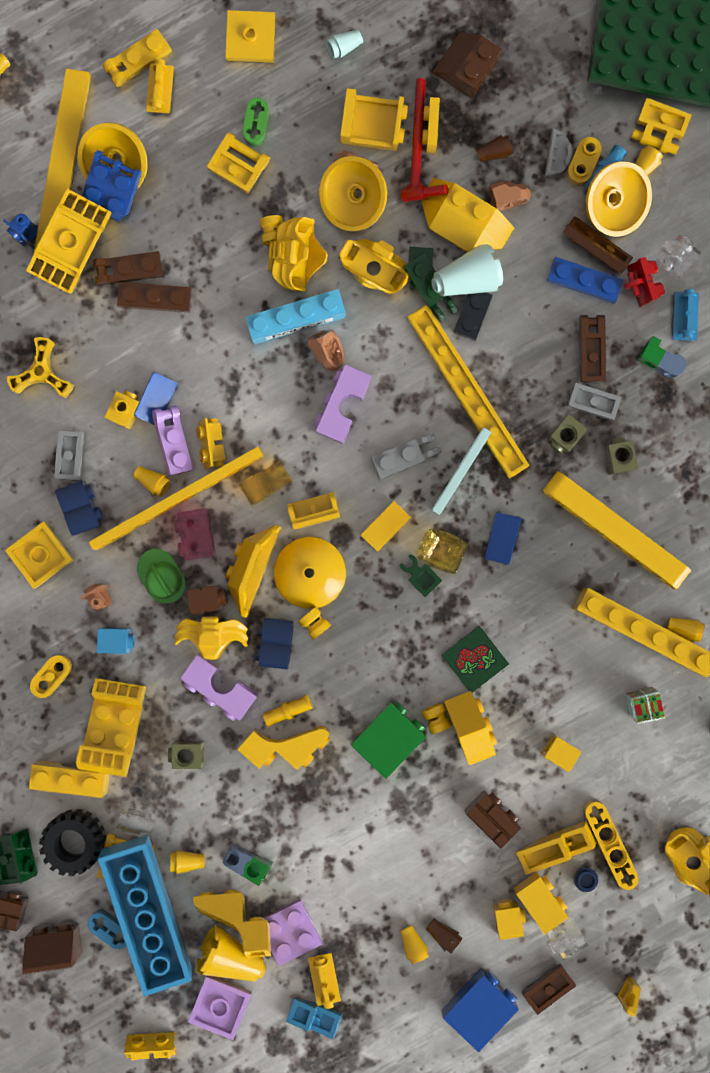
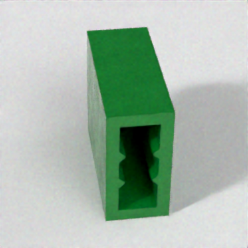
(389, 738)

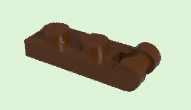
(128, 268)
(592, 349)

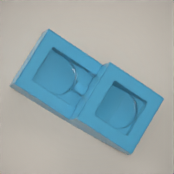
(309, 1016)

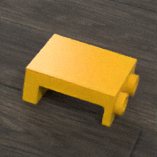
(373, 121)

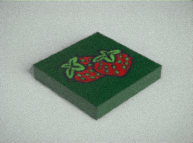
(475, 659)

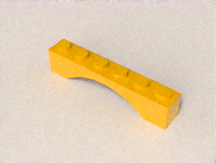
(643, 631)

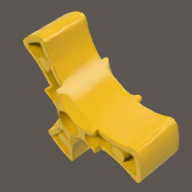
(40, 371)

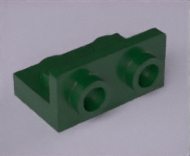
(16, 858)

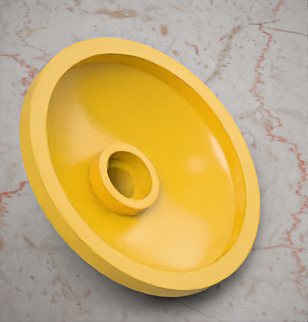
(112, 139)
(340, 197)
(629, 199)
(322, 559)

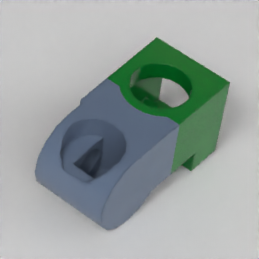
(661, 360)
(247, 864)

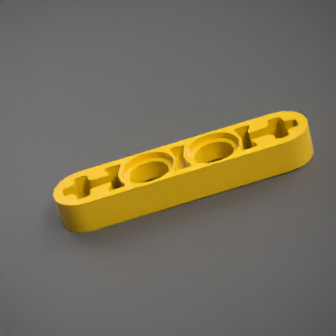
(611, 844)

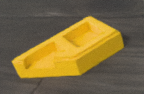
(629, 996)

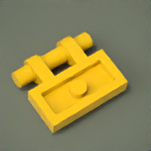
(664, 120)

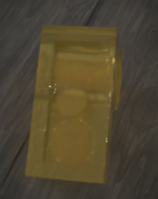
(265, 483)

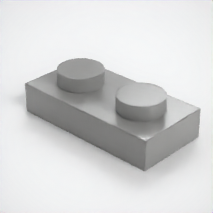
(594, 401)
(69, 455)

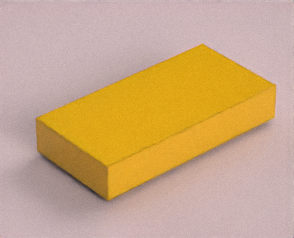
(385, 526)

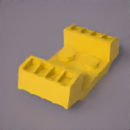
(68, 241)
(111, 728)

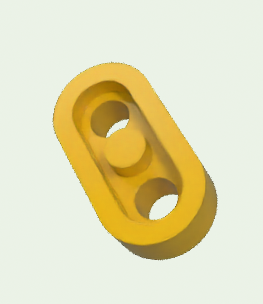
(585, 160)
(51, 675)

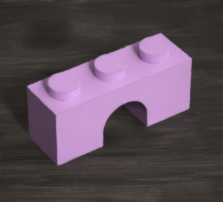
(349, 384)
(200, 678)

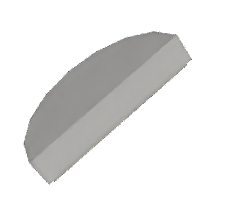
(558, 154)

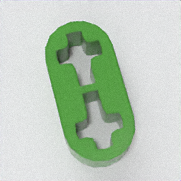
(250, 121)

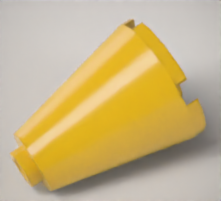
(225, 958)

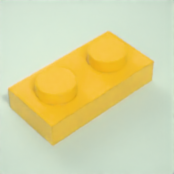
(431, 114)

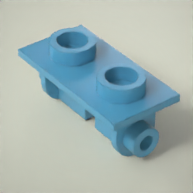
(685, 315)

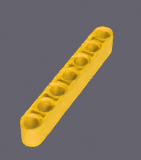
(616, 530)

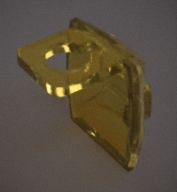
(442, 550)

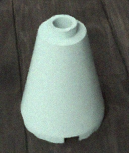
(470, 273)

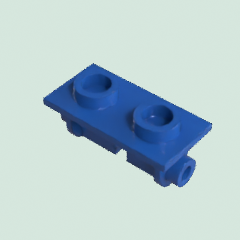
(22, 229)

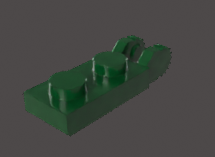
(421, 274)

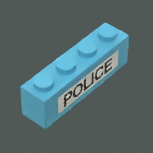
(296, 317)

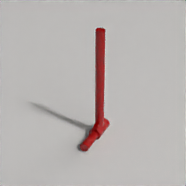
(416, 190)

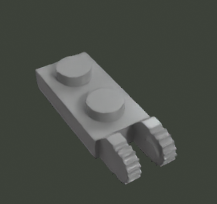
(403, 456)

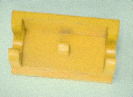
(313, 511)

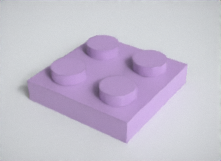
(292, 932)
(220, 1007)

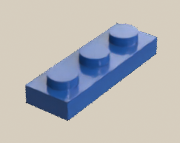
(585, 280)

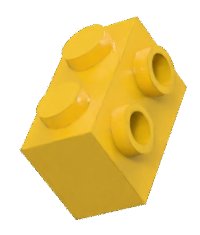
(541, 903)

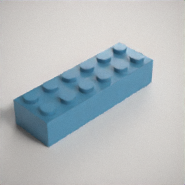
(145, 915)

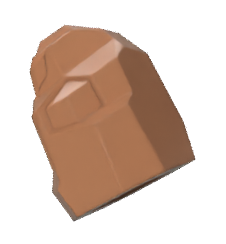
(508, 195)
(327, 349)

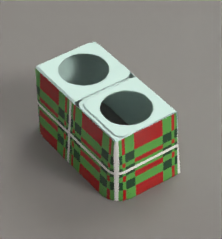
(645, 705)

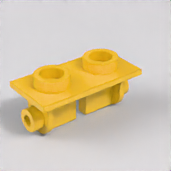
(159, 87)
(208, 434)
(324, 980)
(141, 1045)

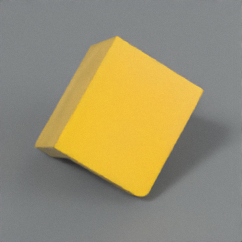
(561, 753)

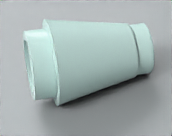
(343, 43)

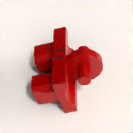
(642, 283)

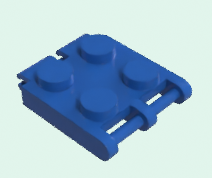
(110, 186)

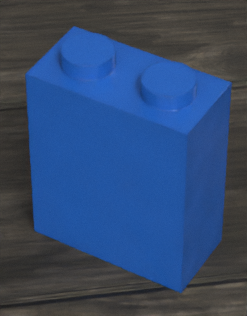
(480, 1009)

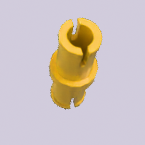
(287, 710)

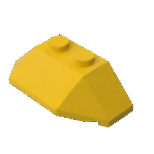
(465, 218)
(250, 567)

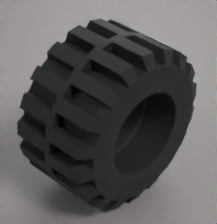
(53, 847)

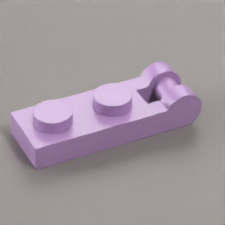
(172, 441)

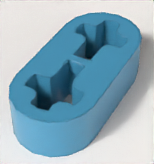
(105, 933)

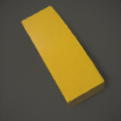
(557, 847)

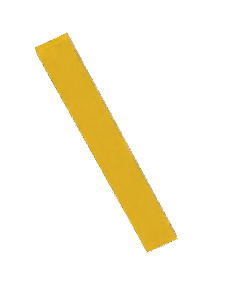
(65, 144)
(467, 390)
(176, 499)

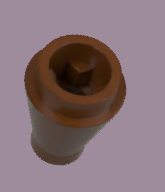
(495, 149)
(444, 935)

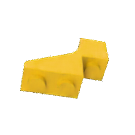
(294, 749)
(230, 911)

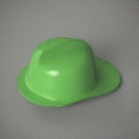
(161, 576)

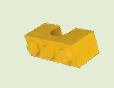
(61, 779)

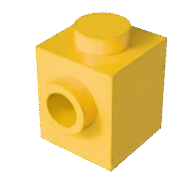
(123, 409)
(509, 919)

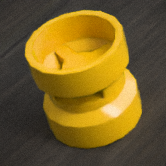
(269, 225)
(318, 627)
(437, 718)

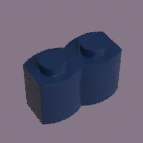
(79, 507)
(275, 643)

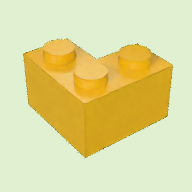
(471, 728)

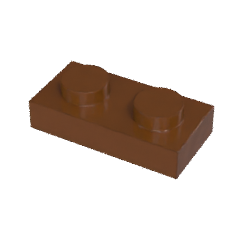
(548, 989)

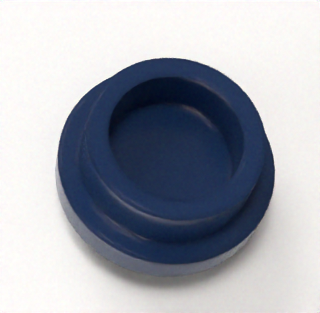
(585, 879)

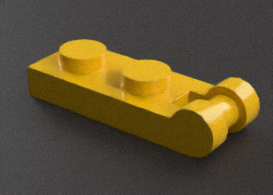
(137, 58)

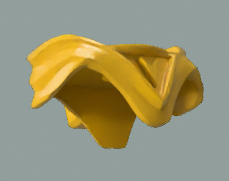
(296, 253)
(359, 253)
(210, 635)
(685, 844)

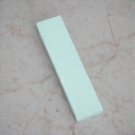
(461, 471)

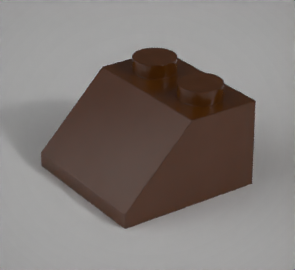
(468, 62)
(51, 948)

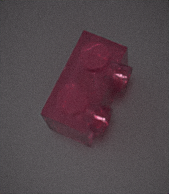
(195, 534)

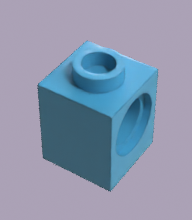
(115, 640)

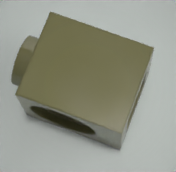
(574, 427)
(630, 461)
(197, 752)

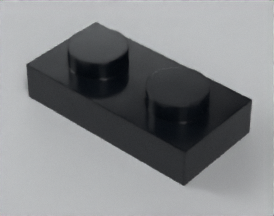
(472, 315)

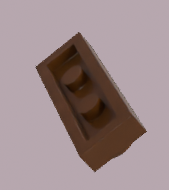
(597, 245)
(154, 297)

